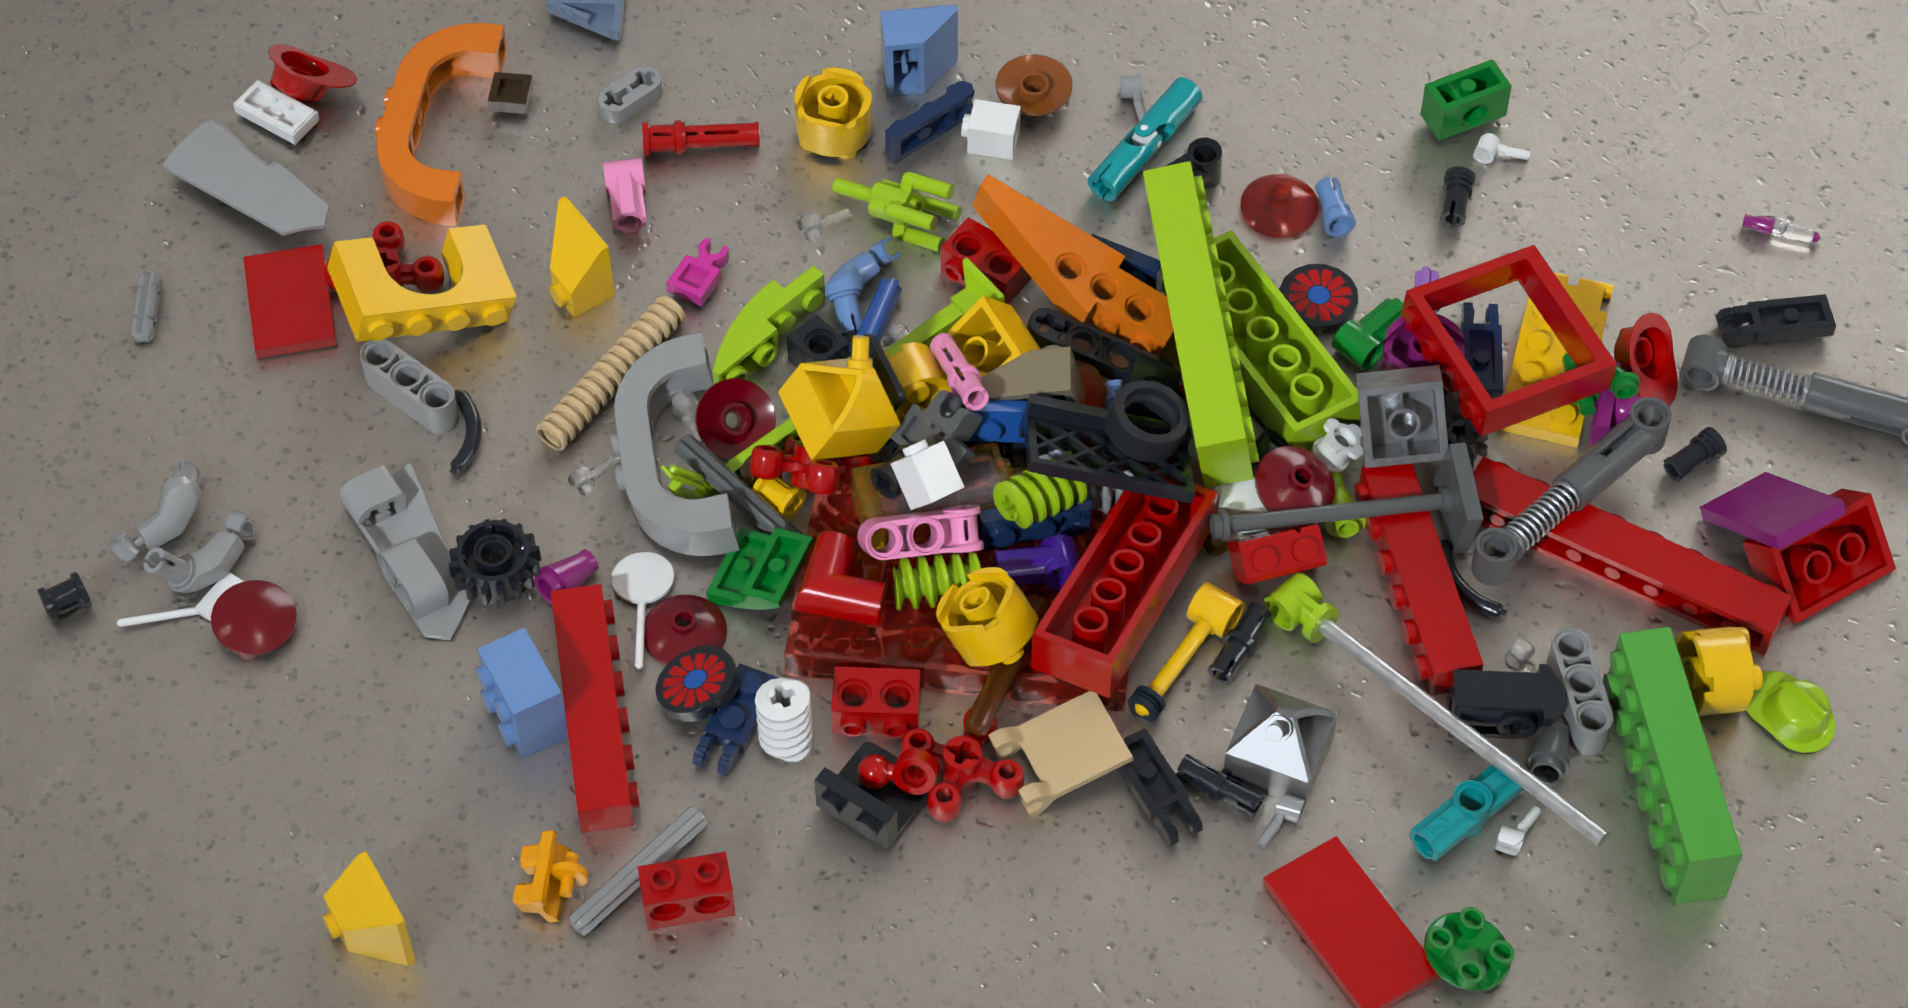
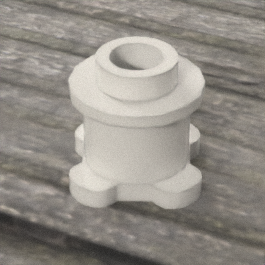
(1338, 445)

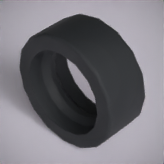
(1138, 443)

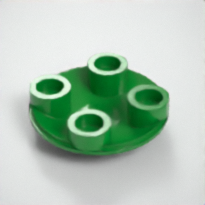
(1468, 950)

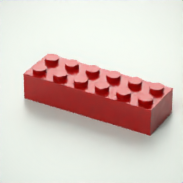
(1120, 588)

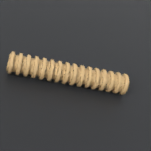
(606, 375)

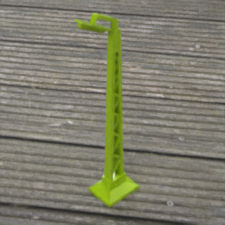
(976, 286)

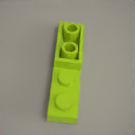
(770, 313)

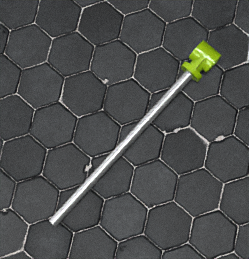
(1302, 603)

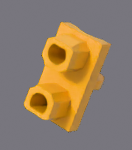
(555, 876)

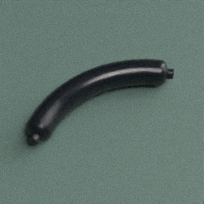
(473, 432)
(1468, 594)

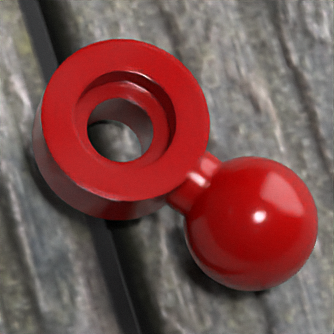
(876, 771)

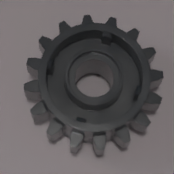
(500, 580)

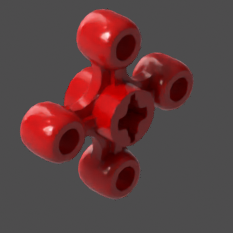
(389, 239)
(815, 475)
(963, 769)

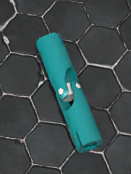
(1145, 139)

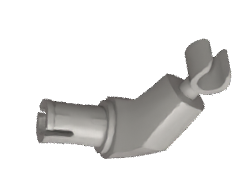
(175, 509)
(204, 567)

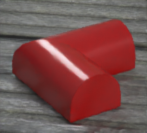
(832, 590)

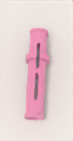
(959, 385)

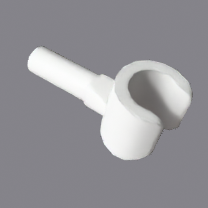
(1490, 145)
(1511, 839)

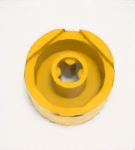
(833, 113)
(918, 375)
(987, 618)
(1719, 669)

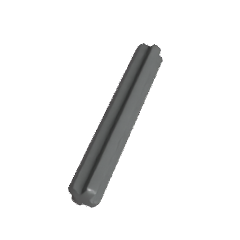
(728, 482)

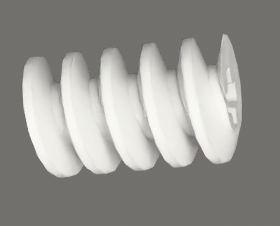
(784, 719)

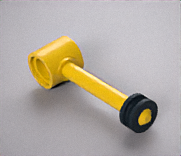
(1212, 613)

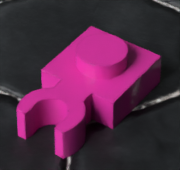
(698, 276)

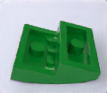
(761, 570)

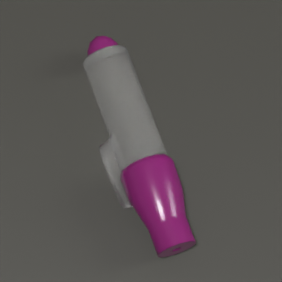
(1779, 227)

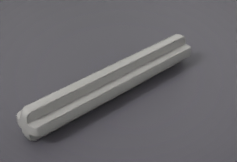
(627, 881)

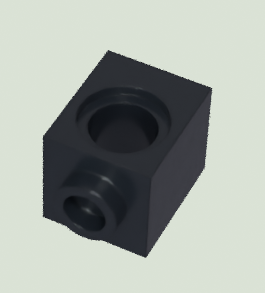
(815, 342)

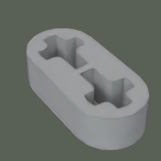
(633, 97)

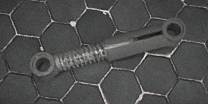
(1709, 364)
(1573, 489)

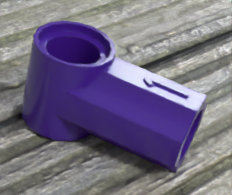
(1046, 564)

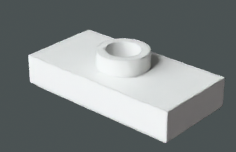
(276, 112)

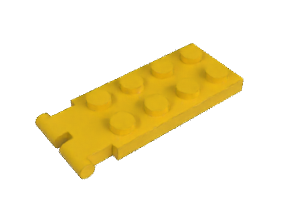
(1541, 355)

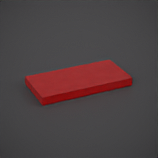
(1350, 926)

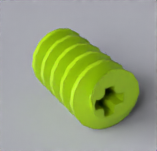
(1035, 496)
(930, 581)

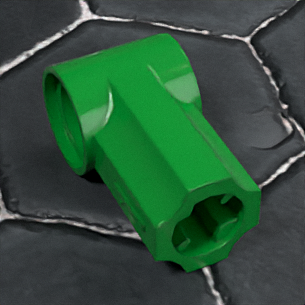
(1364, 340)

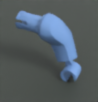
(848, 282)

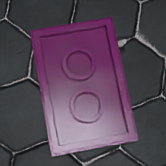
(1773, 510)

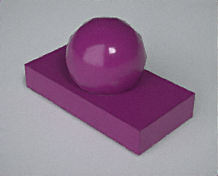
(1609, 411)

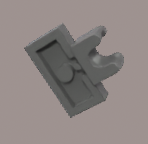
(941, 422)

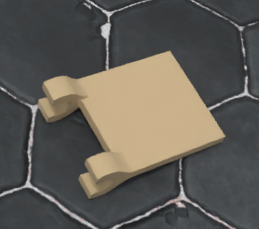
(1064, 749)

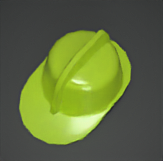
(1793, 712)

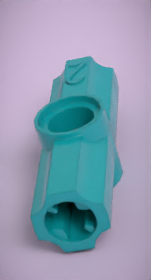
(1453, 822)

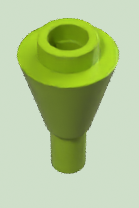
(1343, 528)

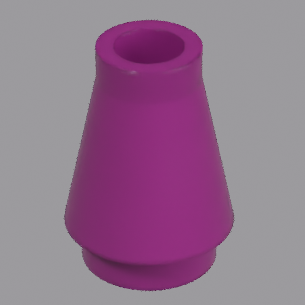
(566, 573)

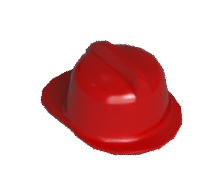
(305, 75)
(1649, 354)

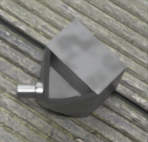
(1402, 416)
(1280, 744)

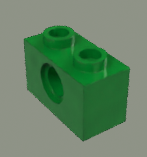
(1465, 99)

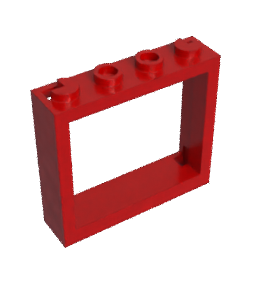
(1529, 268)

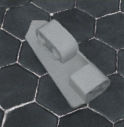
(239, 177)
(407, 546)

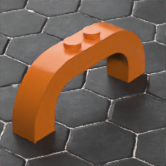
(431, 63)

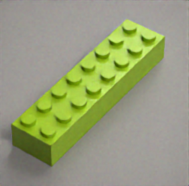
(1201, 325)

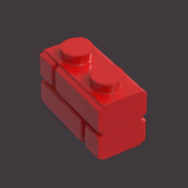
(1277, 553)

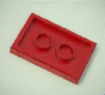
(289, 301)

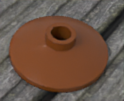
(1034, 84)

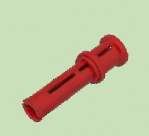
(680, 137)

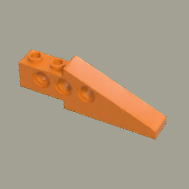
(1054, 247)

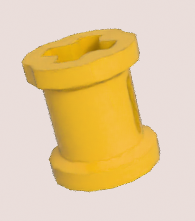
(781, 496)

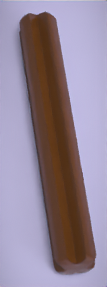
(999, 682)

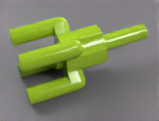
(905, 205)

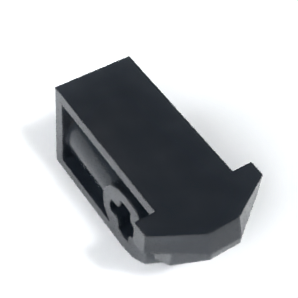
(1506, 702)

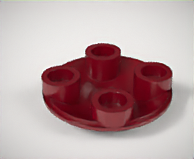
(253, 618)

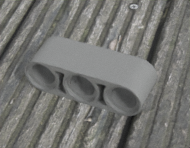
(409, 385)
(1583, 674)

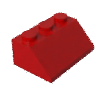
(1827, 561)

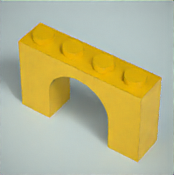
(384, 309)

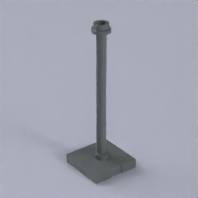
(1454, 498)

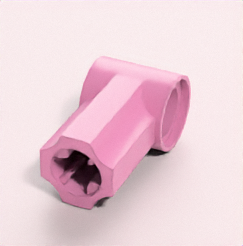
(625, 188)

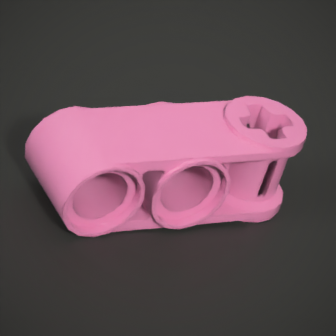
(951, 531)

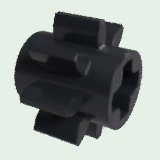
(1464, 430)

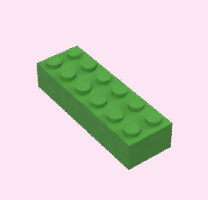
(1672, 766)

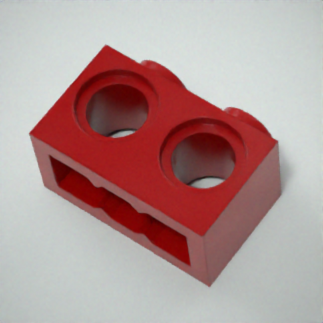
(987, 254)
(876, 691)
(686, 890)

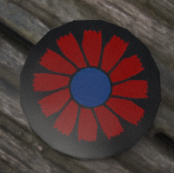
(1321, 296)
(697, 683)

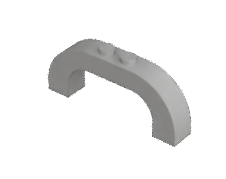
(675, 523)

